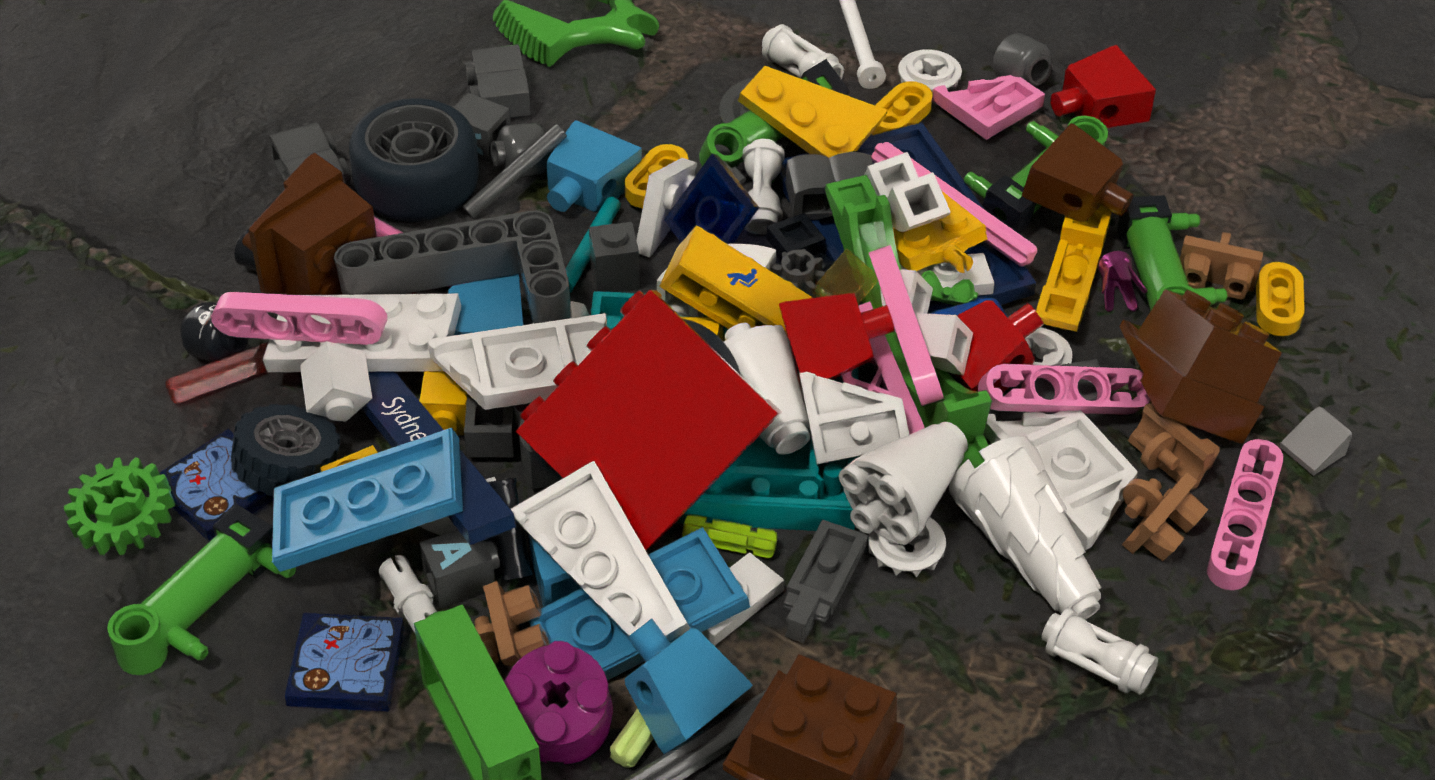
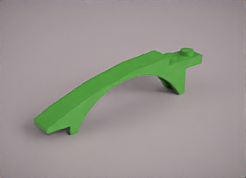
(865, 226)

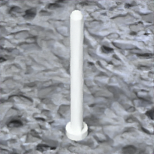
(871, 72)

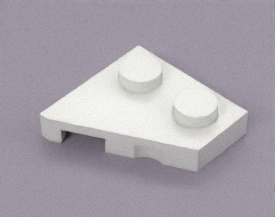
(661, 195)
(849, 419)

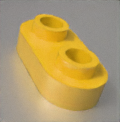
(906, 106)
(653, 161)
(1280, 299)

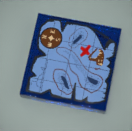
(208, 488)
(345, 662)

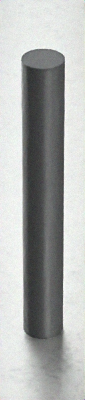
(514, 171)

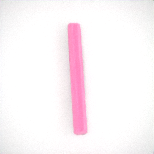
(998, 234)

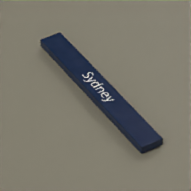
(404, 419)

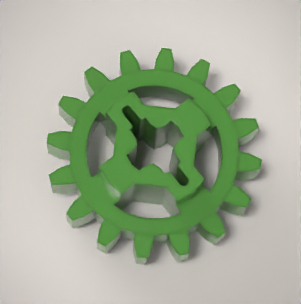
(119, 506)

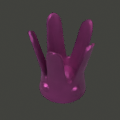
(1118, 272)

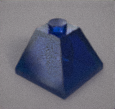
(714, 203)

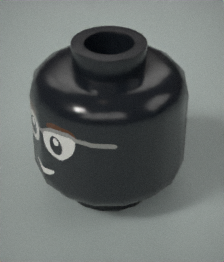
(203, 339)

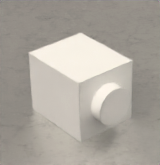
(335, 381)

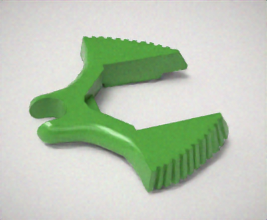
(550, 38)

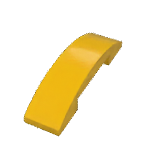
(1073, 271)

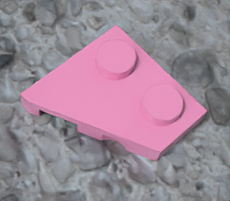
(990, 104)

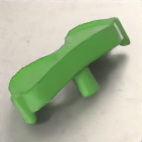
(959, 294)

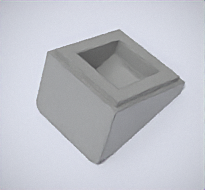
(1317, 441)

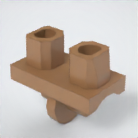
(1220, 264)
(1172, 446)
(1147, 501)
(506, 613)

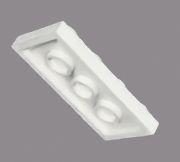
(404, 340)

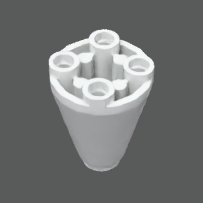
(771, 368)
(903, 481)

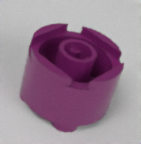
(562, 675)

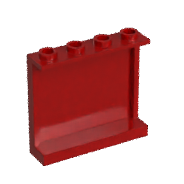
(651, 413)

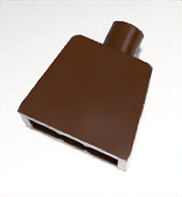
(1077, 177)

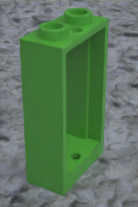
(474, 700)

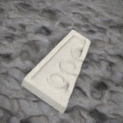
(598, 548)

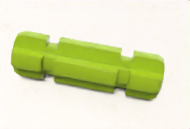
(734, 536)

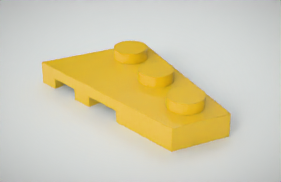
(810, 114)

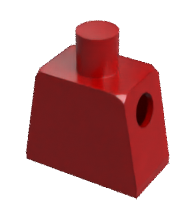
(1106, 89)
(832, 333)
(997, 340)

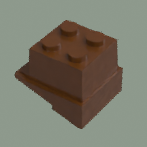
(304, 229)
(1202, 363)
(819, 728)

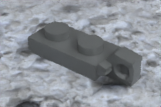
(822, 577)

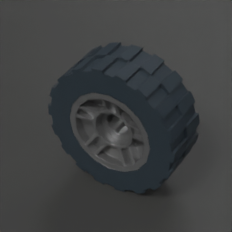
(281, 446)

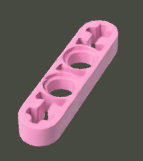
(350, 318)
(906, 326)
(1065, 384)
(1241, 511)

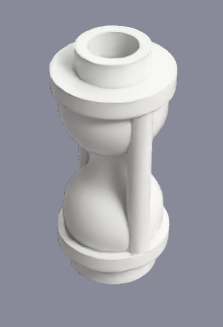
(785, 49)
(763, 164)
(1117, 660)

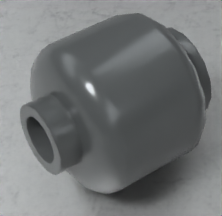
(1023, 58)
(513, 142)

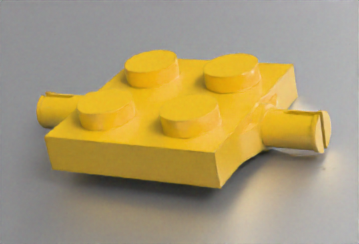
(941, 240)

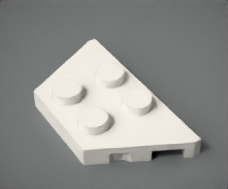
(514, 362)
(1079, 462)

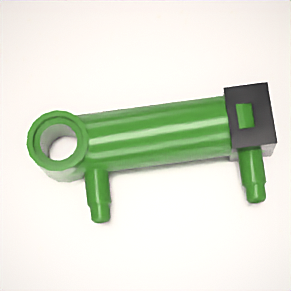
(751, 127)
(1005, 196)
(1147, 234)
(146, 629)

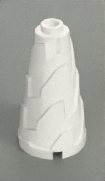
(1027, 523)

